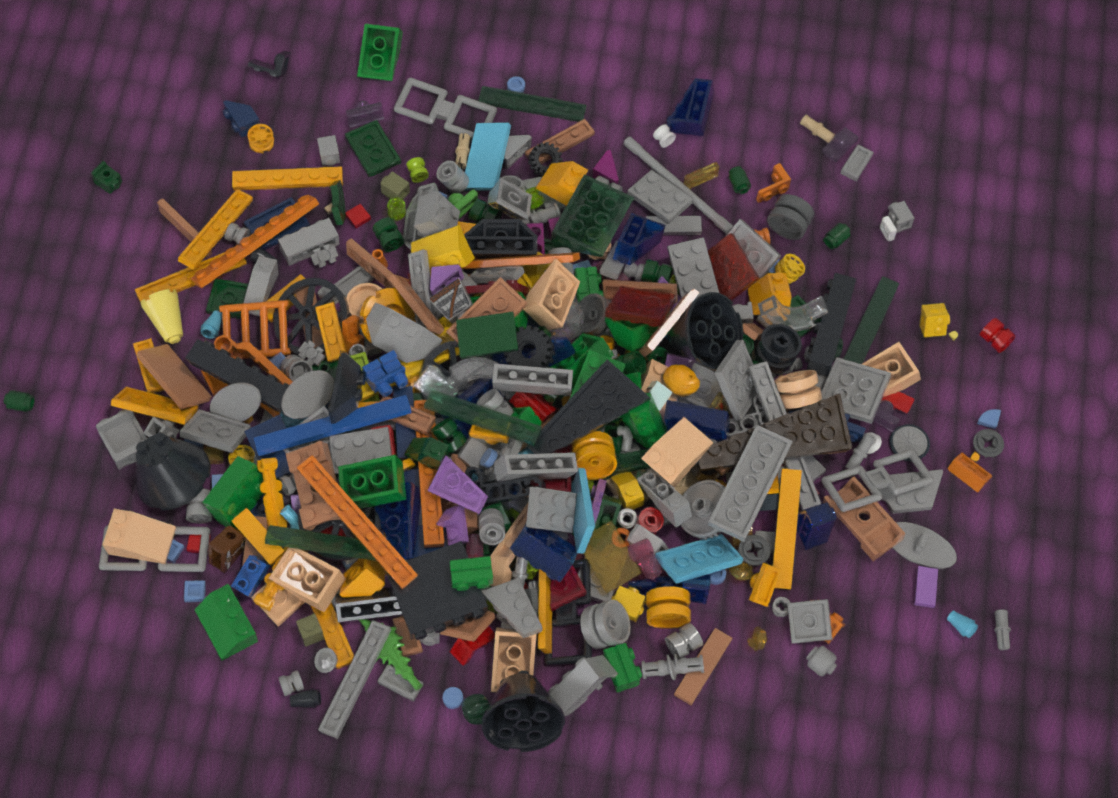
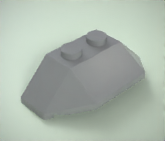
(410, 232)
(398, 333)

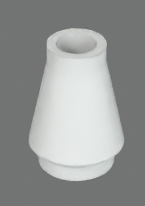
(631, 514)

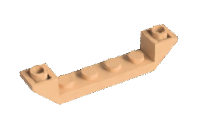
(502, 555)

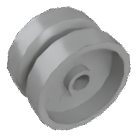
(605, 624)

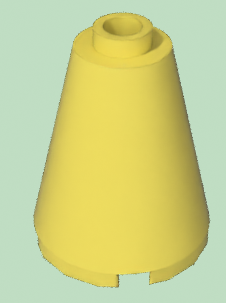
(165, 314)

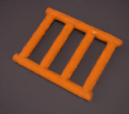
(262, 306)

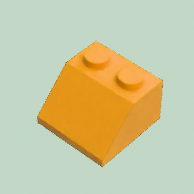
(561, 180)
(767, 286)
(363, 579)

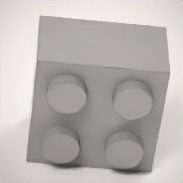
(435, 214)

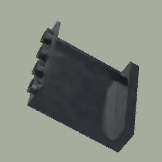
(430, 601)

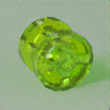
(537, 199)
(399, 212)

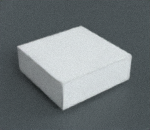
(888, 228)

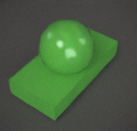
(463, 203)

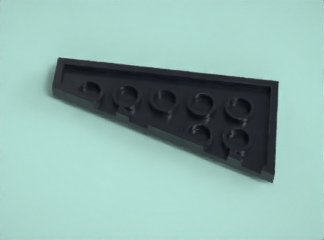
(595, 404)

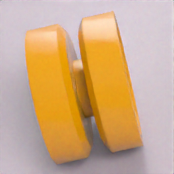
(595, 454)
(668, 607)

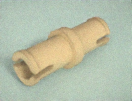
(817, 128)
(462, 150)

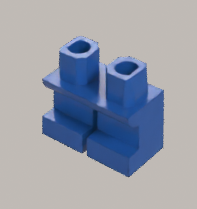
(385, 372)
(250, 574)

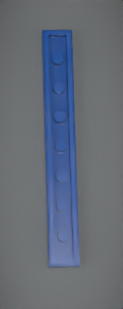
(323, 428)

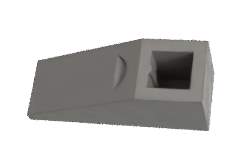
(665, 497)

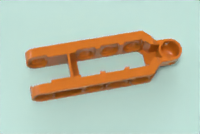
(246, 349)

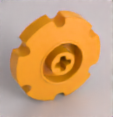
(389, 298)

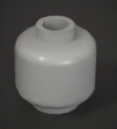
(821, 661)

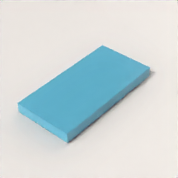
(487, 155)
(583, 517)
(698, 558)

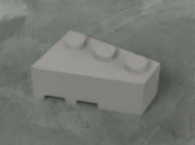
(581, 682)

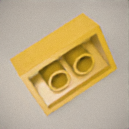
(445, 248)

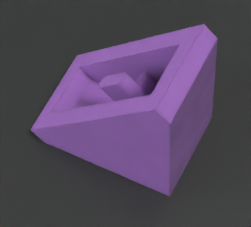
(443, 276)

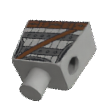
(452, 300)

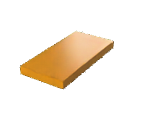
(152, 405)

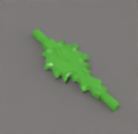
(394, 656)

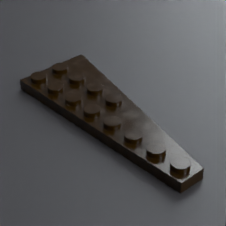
(812, 429)

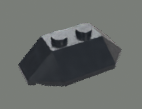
(501, 238)
(346, 388)

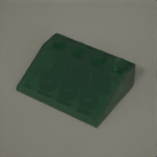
(591, 217)

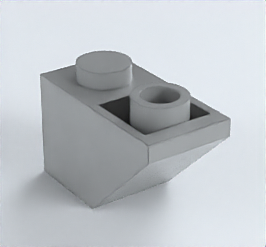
(640, 533)

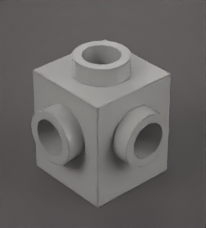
(161, 425)

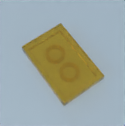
(610, 558)

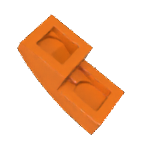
(350, 332)

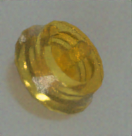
(742, 571)
(758, 639)

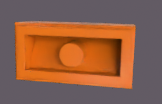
(969, 472)

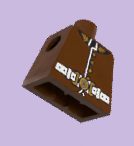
(226, 548)

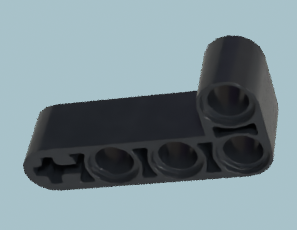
(505, 486)

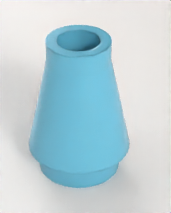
(211, 326)
(963, 624)

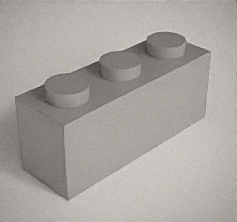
(301, 244)

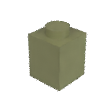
(394, 186)
(310, 630)

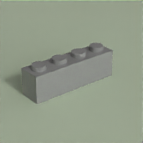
(532, 379)
(536, 465)

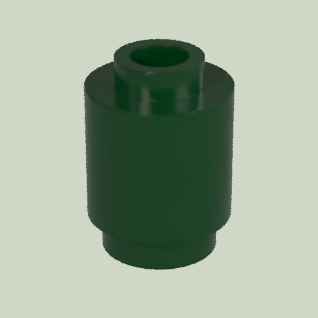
(739, 180)
(836, 235)
(19, 401)

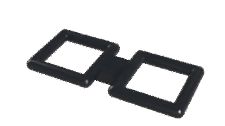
(568, 615)

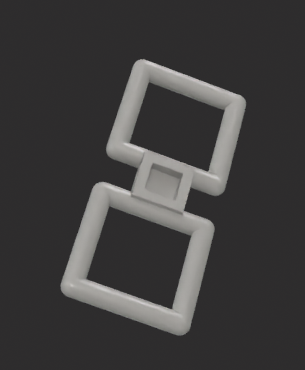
(442, 109)
(876, 480)
(141, 566)

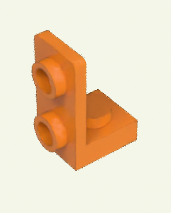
(781, 184)

